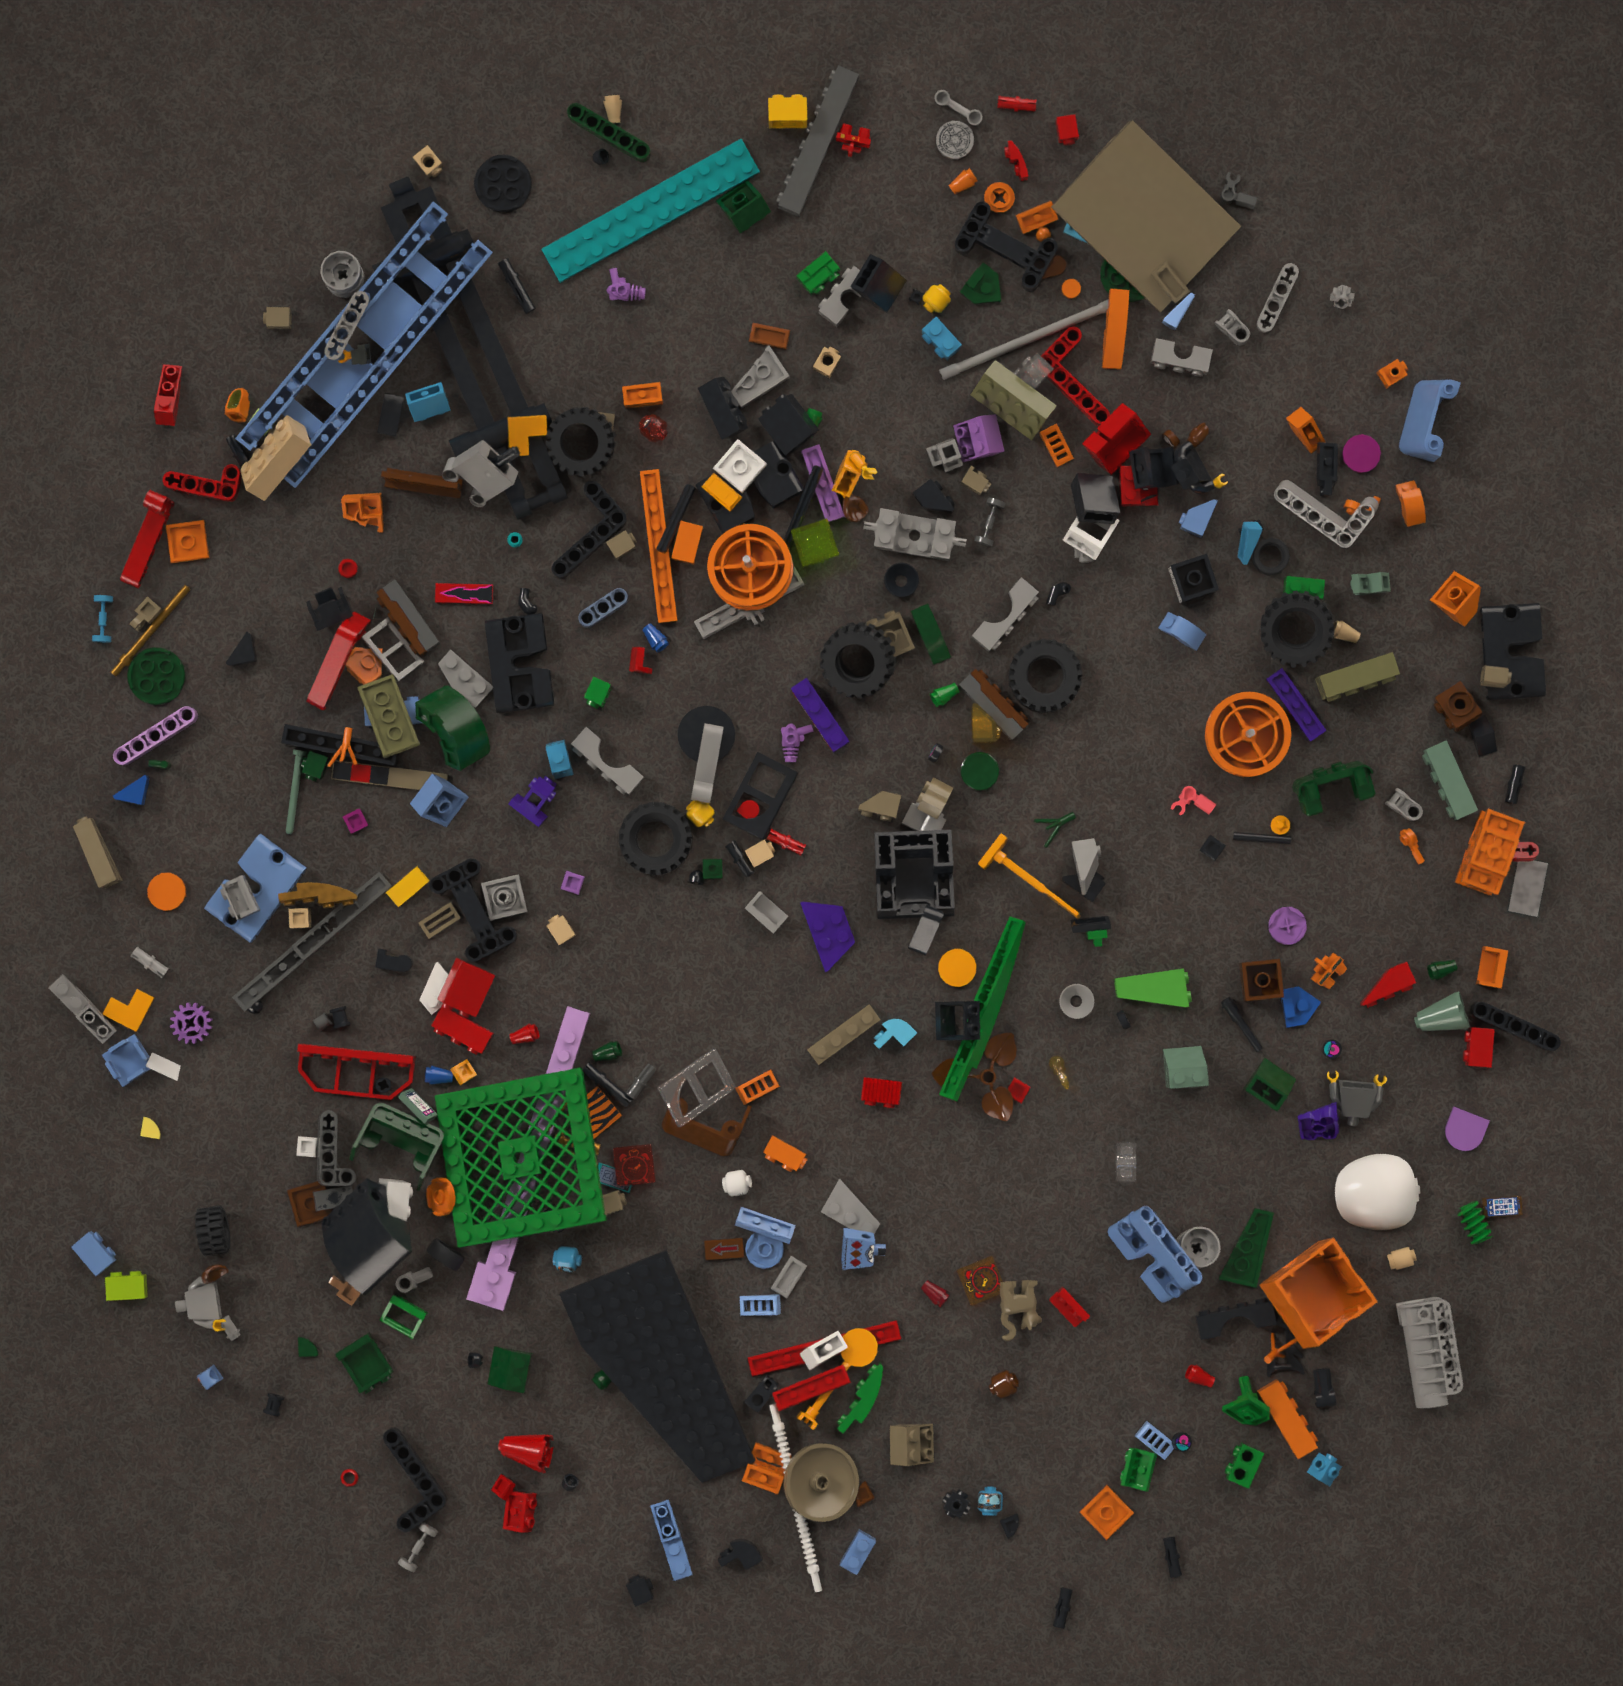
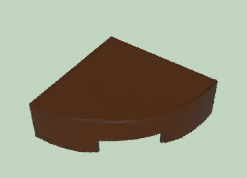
(864, 1494)

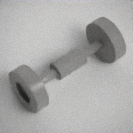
(428, 1530)

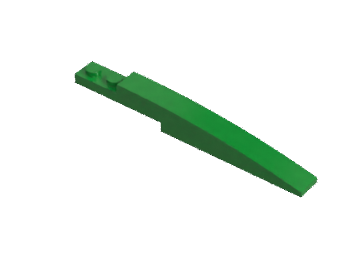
(990, 999)

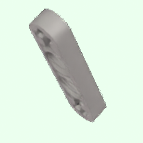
(1275, 297)
(343, 323)

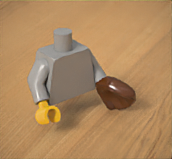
(203, 1299)

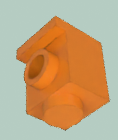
(1386, 375)

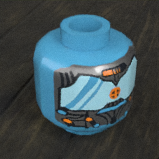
(567, 1259)
(990, 1501)

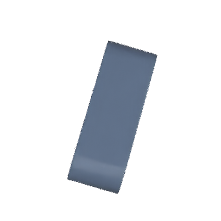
(608, 599)

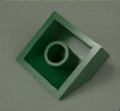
(743, 206)
(509, 1369)

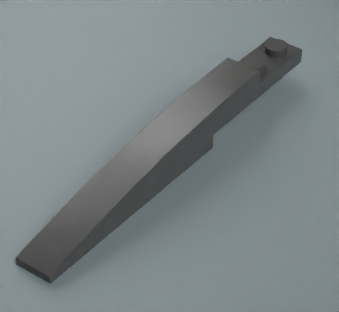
(310, 943)

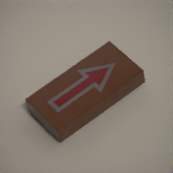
(724, 1248)

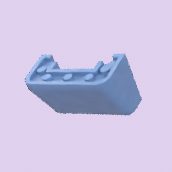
(1416, 433)

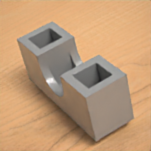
(832, 308)
(1164, 356)

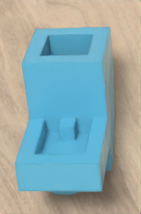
(895, 1027)

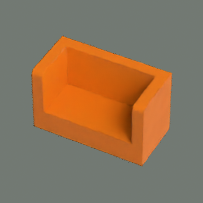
(642, 395)
(687, 542)
(1492, 967)

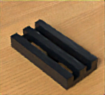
(1090, 924)

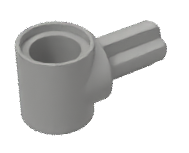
(415, 1278)

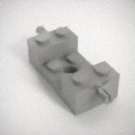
(935, 539)

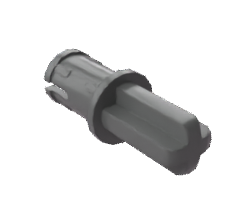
(641, 1081)

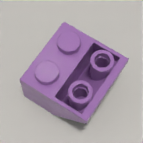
(978, 438)

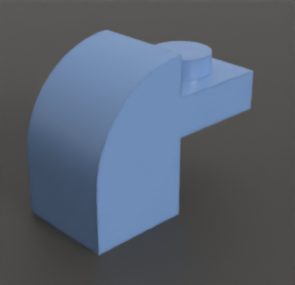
(1182, 630)

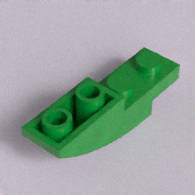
(868, 1392)

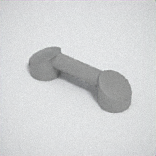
(943, 98)

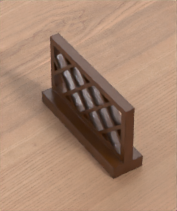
(421, 483)

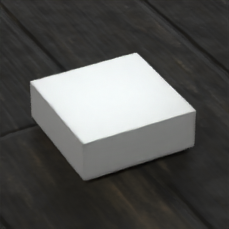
(307, 1146)

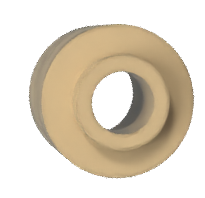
(1401, 1258)

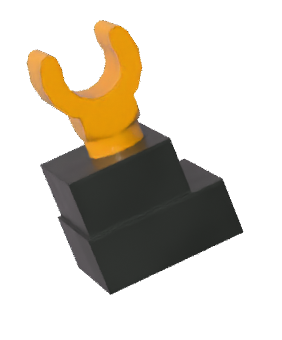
(358, 356)

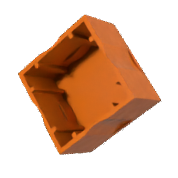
(1318, 1293)

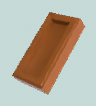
(769, 336)

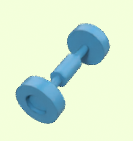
(102, 618)

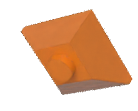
(1458, 598)

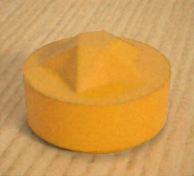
(1280, 825)

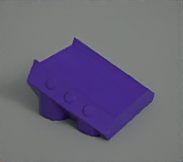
(1319, 1122)

